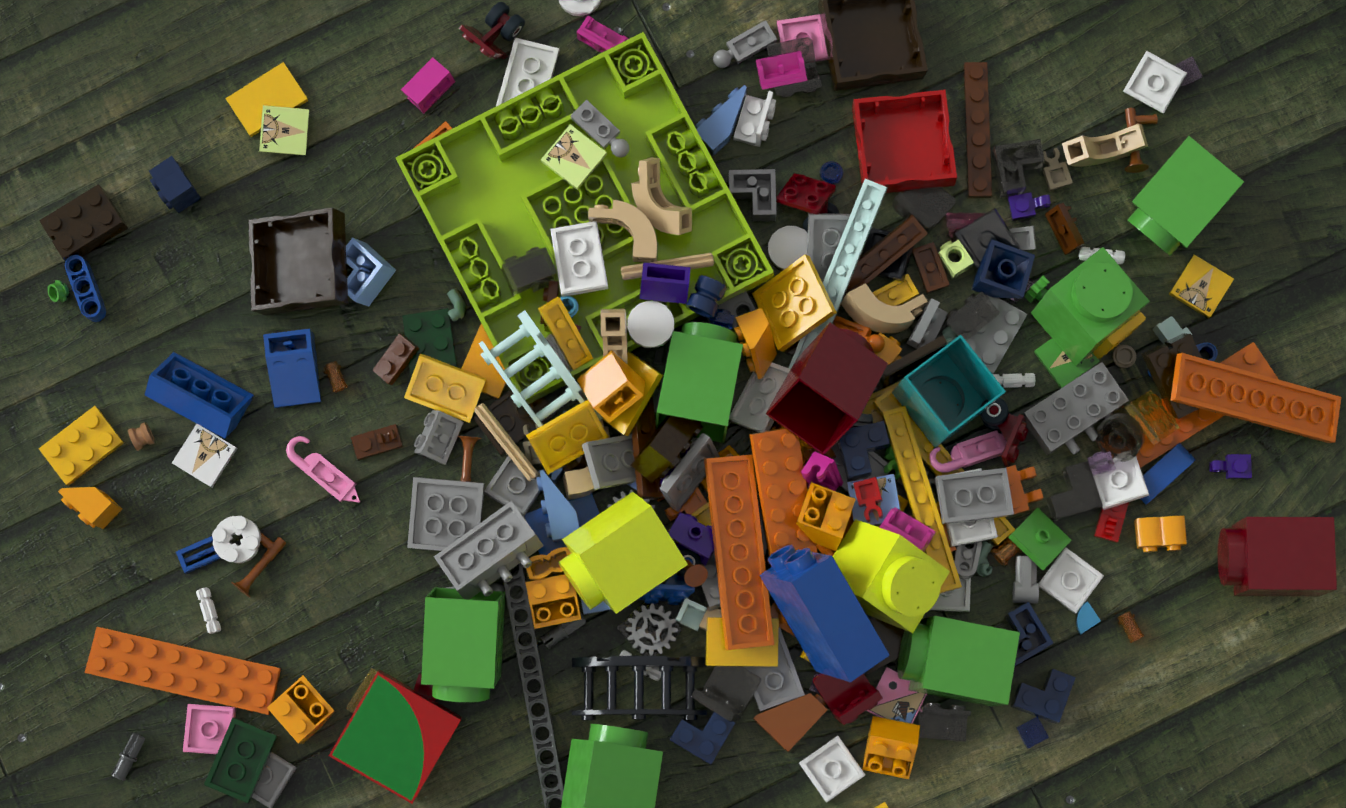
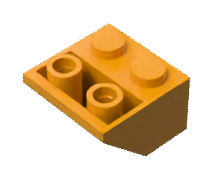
(756, 340)
(611, 386)
(94, 505)
(825, 515)
(552, 601)
(301, 710)
(891, 747)

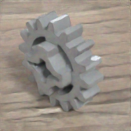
(662, 625)

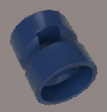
(706, 296)

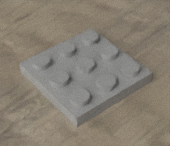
(443, 511)

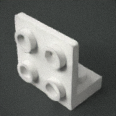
(753, 120)

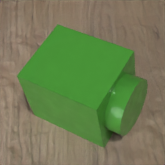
(1183, 197)
(1076, 315)
(701, 377)
(462, 644)
(959, 660)
(612, 770)

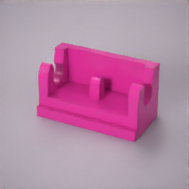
(598, 35)
(781, 70)
(428, 85)
(822, 472)
(908, 527)

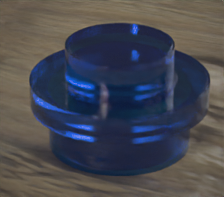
(831, 172)

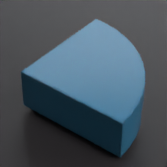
(1086, 618)

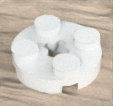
(249, 543)

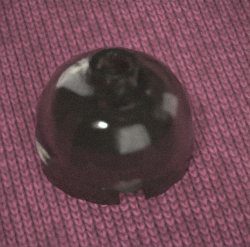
(1120, 436)

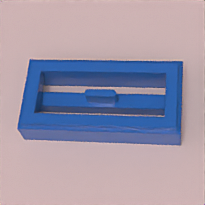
(183, 562)

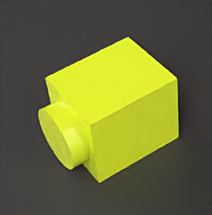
(620, 555)
(889, 575)

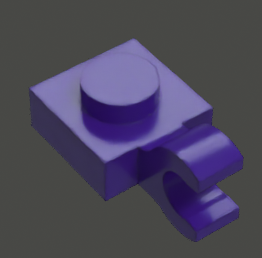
(1023, 205)
(1235, 465)

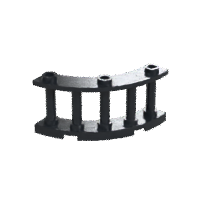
(639, 665)

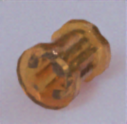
(1005, 552)

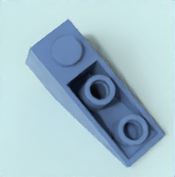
(719, 127)
(561, 515)

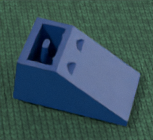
(292, 367)

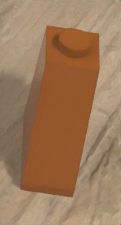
(792, 719)

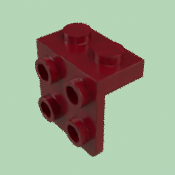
(845, 698)

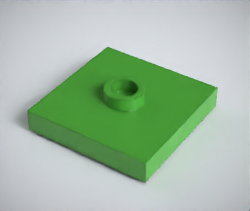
(1040, 538)

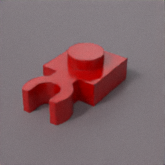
(868, 495)

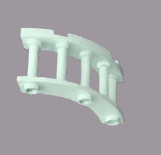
(541, 349)

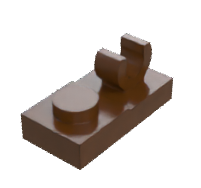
(1064, 228)
(376, 442)

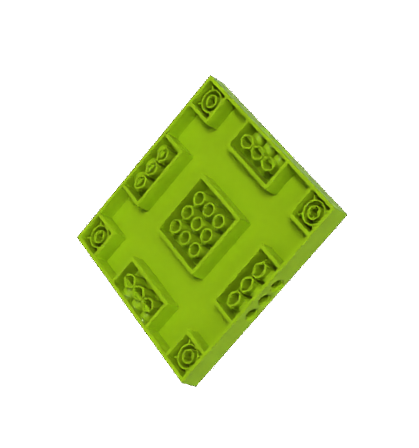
(498, 200)

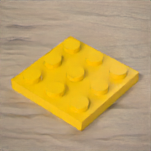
(794, 302)

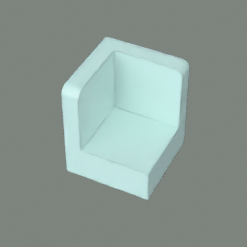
(1168, 330)
(691, 614)

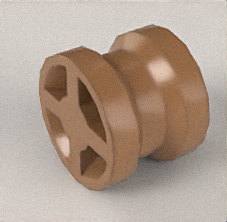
(141, 436)

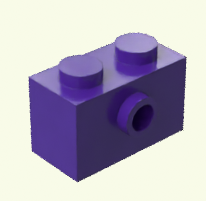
(665, 283)
(692, 535)

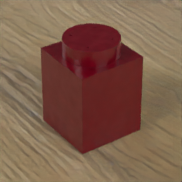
(827, 387)
(1278, 556)

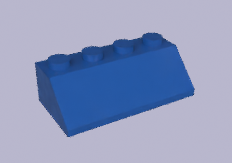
(198, 394)

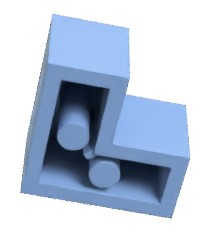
(369, 272)

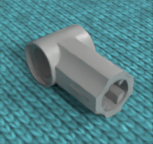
(1025, 585)

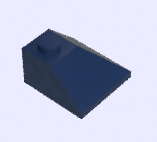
(1003, 271)

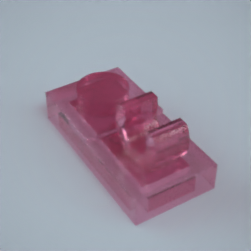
(959, 220)

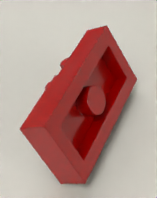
(1111, 523)

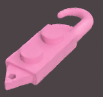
(971, 452)
(323, 472)

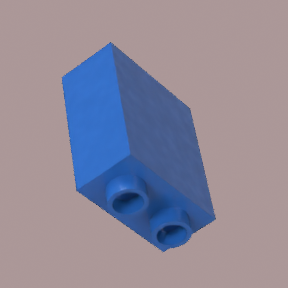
(823, 613)

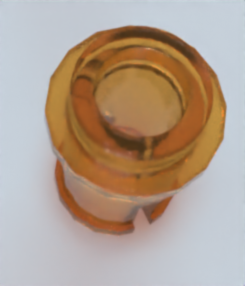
(335, 376)
(1130, 626)

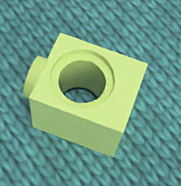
(955, 268)

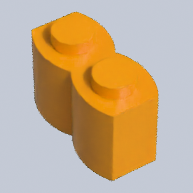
(1160, 532)
(547, 565)

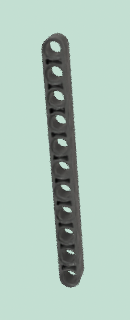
(541, 696)

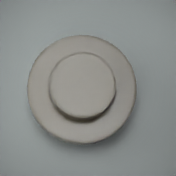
(1124, 356)

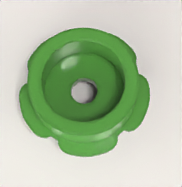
(58, 291)

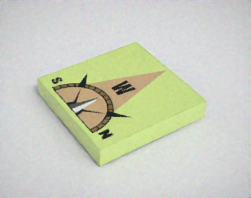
(284, 130)
(573, 157)

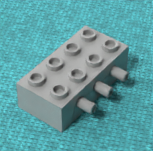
(1075, 410)
(489, 552)

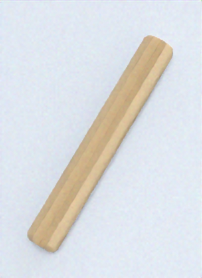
(693, 261)
(506, 442)

